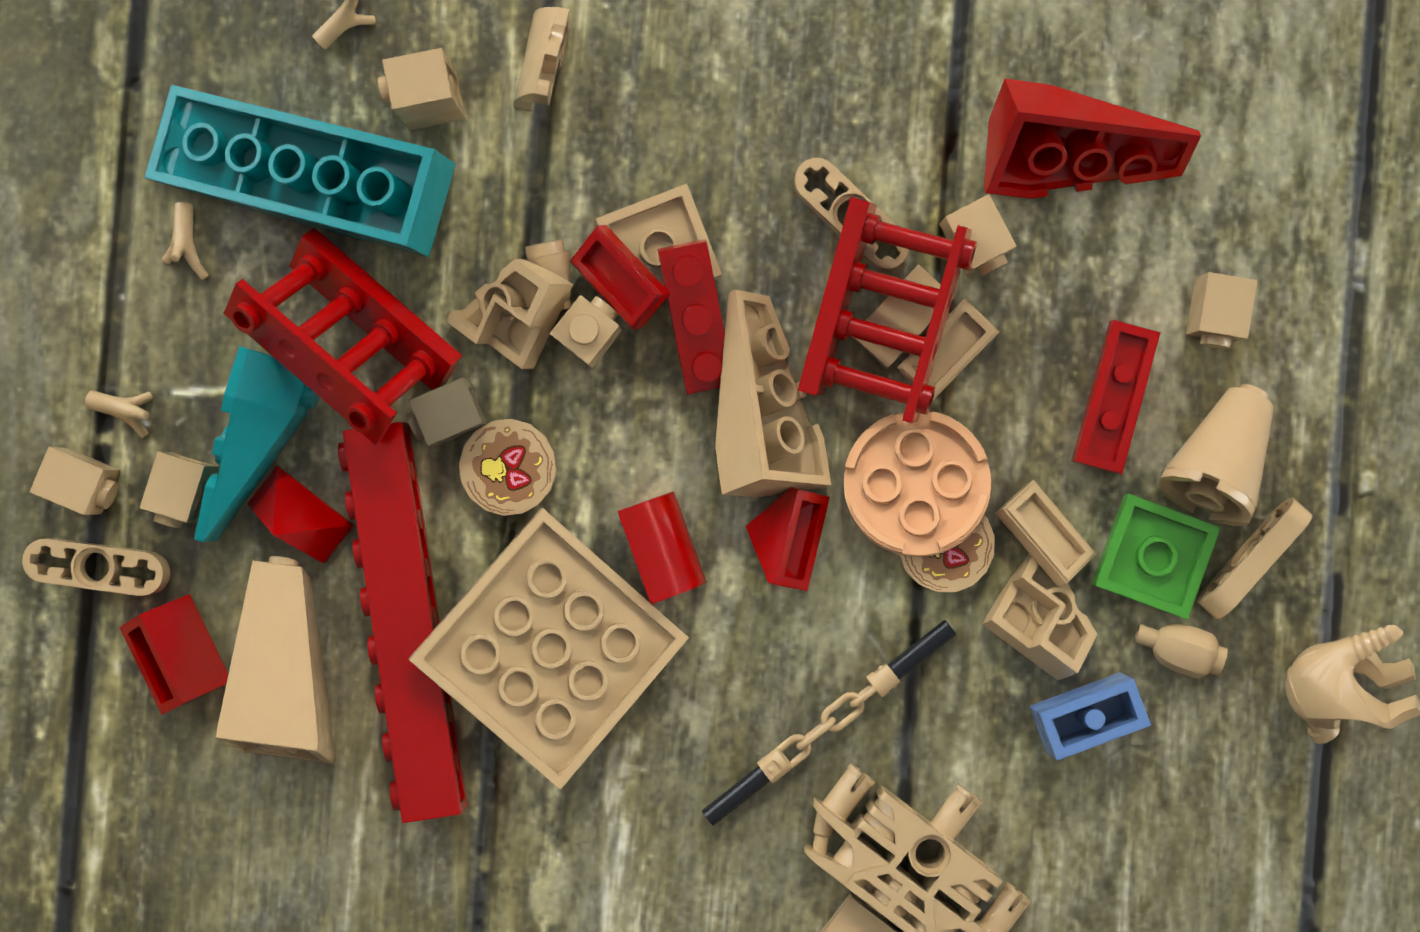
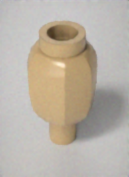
(1184, 649)

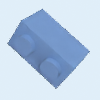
(1089, 715)

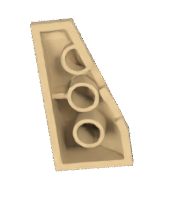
(761, 422)

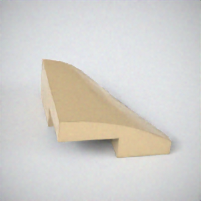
(542, 56)
(514, 311)
(1042, 621)

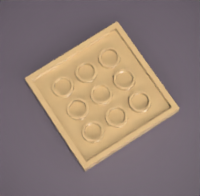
(549, 648)

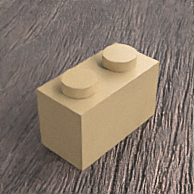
(422, 89)

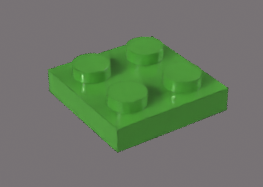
(1156, 556)

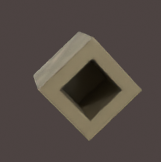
(446, 413)

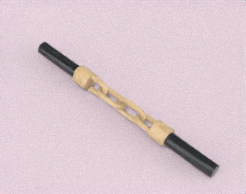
(776, 763)

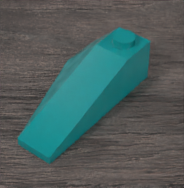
(264, 412)

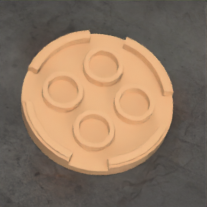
(917, 484)

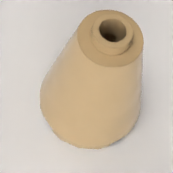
(1223, 458)

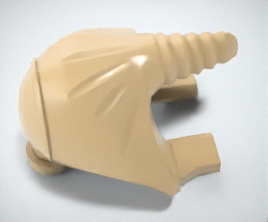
(1325, 691)

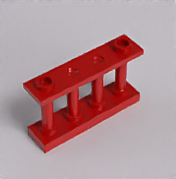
(850, 276)
(366, 304)

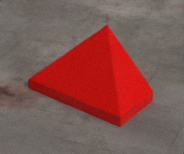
(299, 515)
(789, 537)

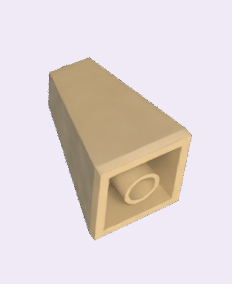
(276, 674)

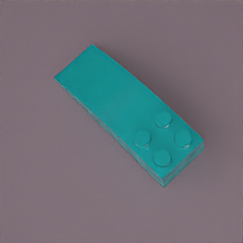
(302, 169)

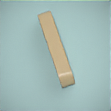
(816, 198)
(64, 549)
(1254, 558)

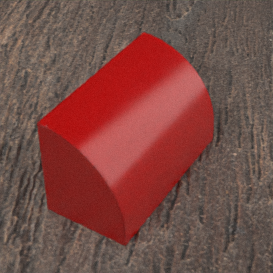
(662, 547)
(175, 653)

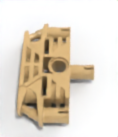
(900, 830)

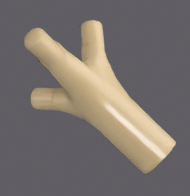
(339, 22)
(182, 239)
(122, 408)

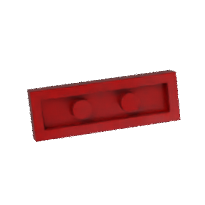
(694, 313)
(1115, 397)

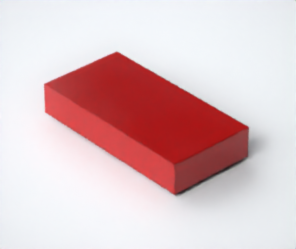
(619, 277)

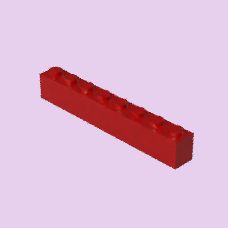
(402, 614)

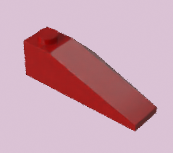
(1064, 139)

